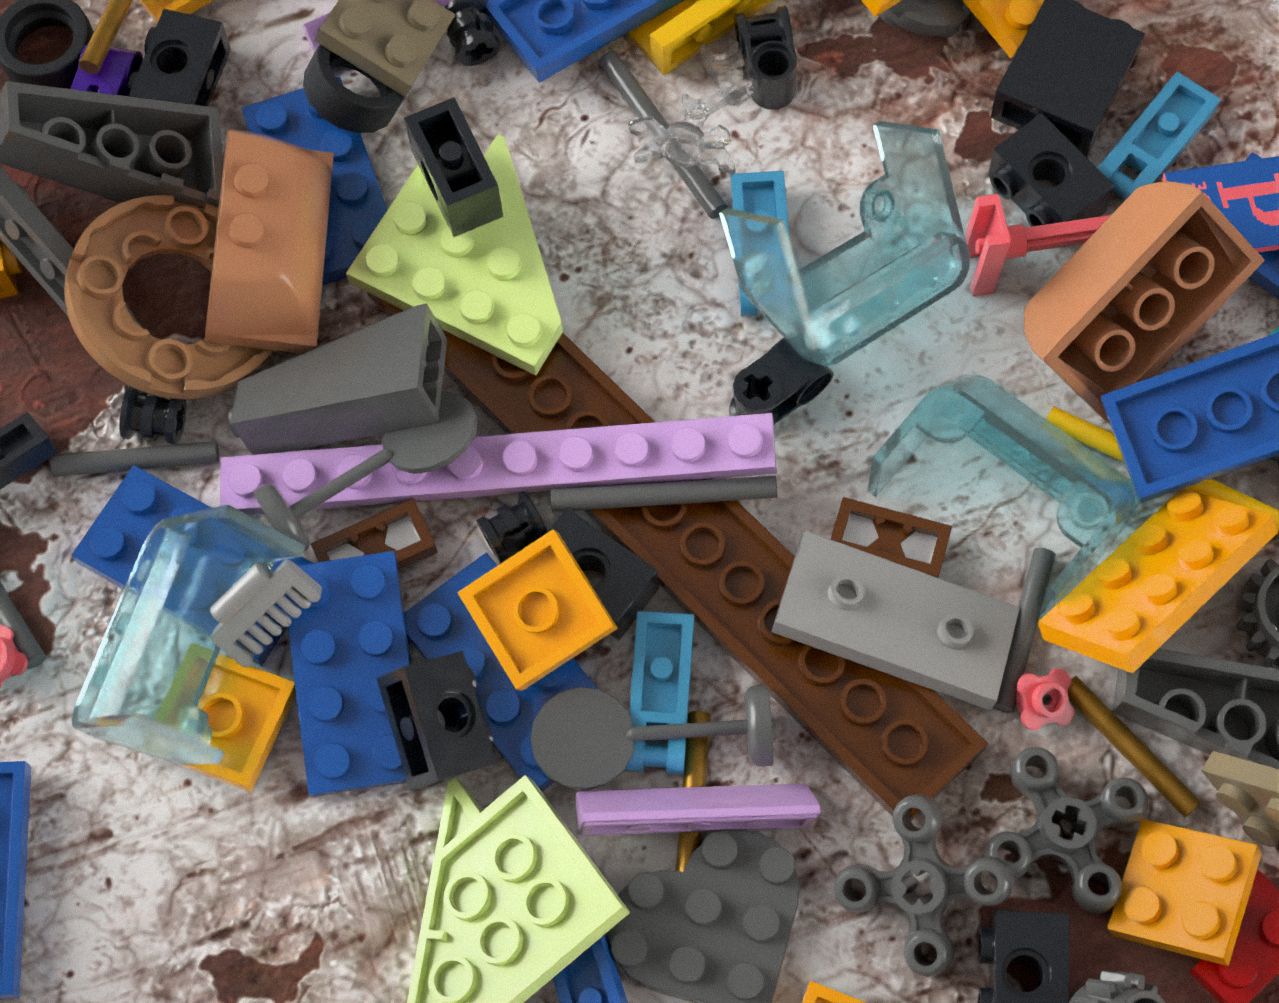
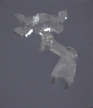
(684, 141)

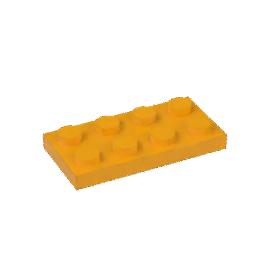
(1157, 579)

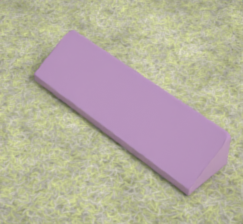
(695, 809)

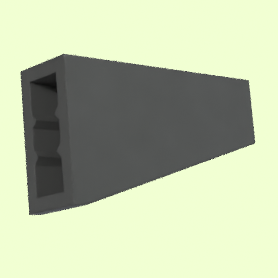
(346, 389)

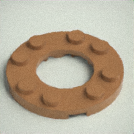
(105, 326)

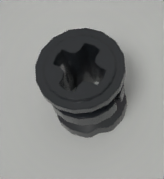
(472, 32)
(152, 416)
(512, 527)

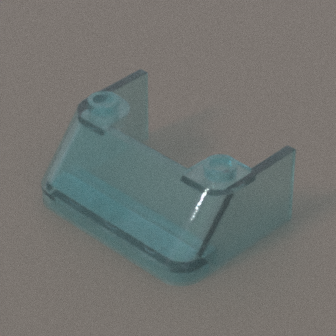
(875, 281)
(1091, 494)
(159, 638)

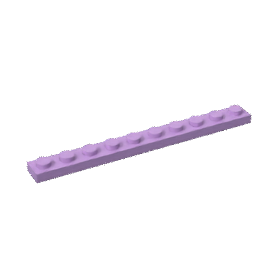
(520, 463)

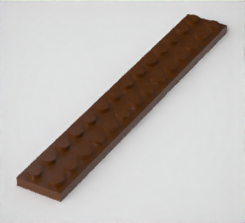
(732, 578)

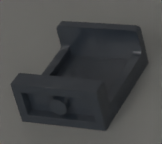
(1067, 71)

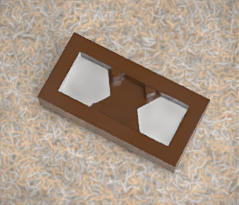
(395, 530)
(892, 535)

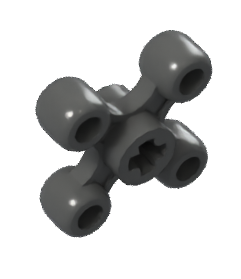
(1087, 821)
(947, 885)

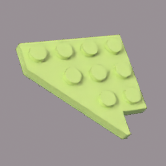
(477, 284)
(506, 900)

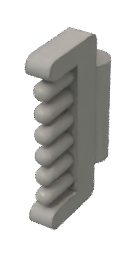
(251, 598)

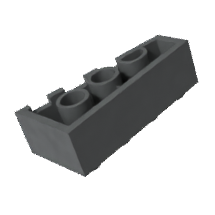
(113, 143)
(1205, 704)

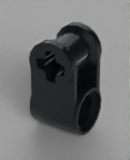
(768, 50)
(778, 383)

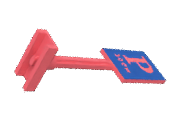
(1241, 190)

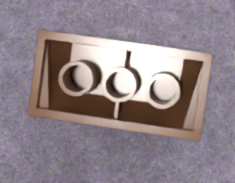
(269, 244)
(1137, 290)

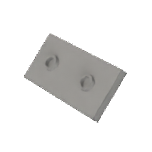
(897, 620)

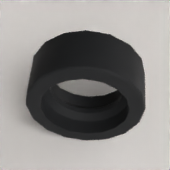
(28, 16)
(342, 105)

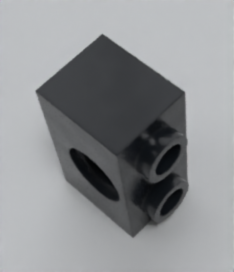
(183, 43)
(1044, 153)
(454, 167)
(627, 579)
(424, 746)
(1027, 939)

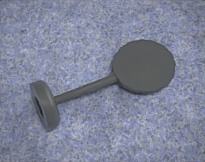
(409, 450)
(589, 737)

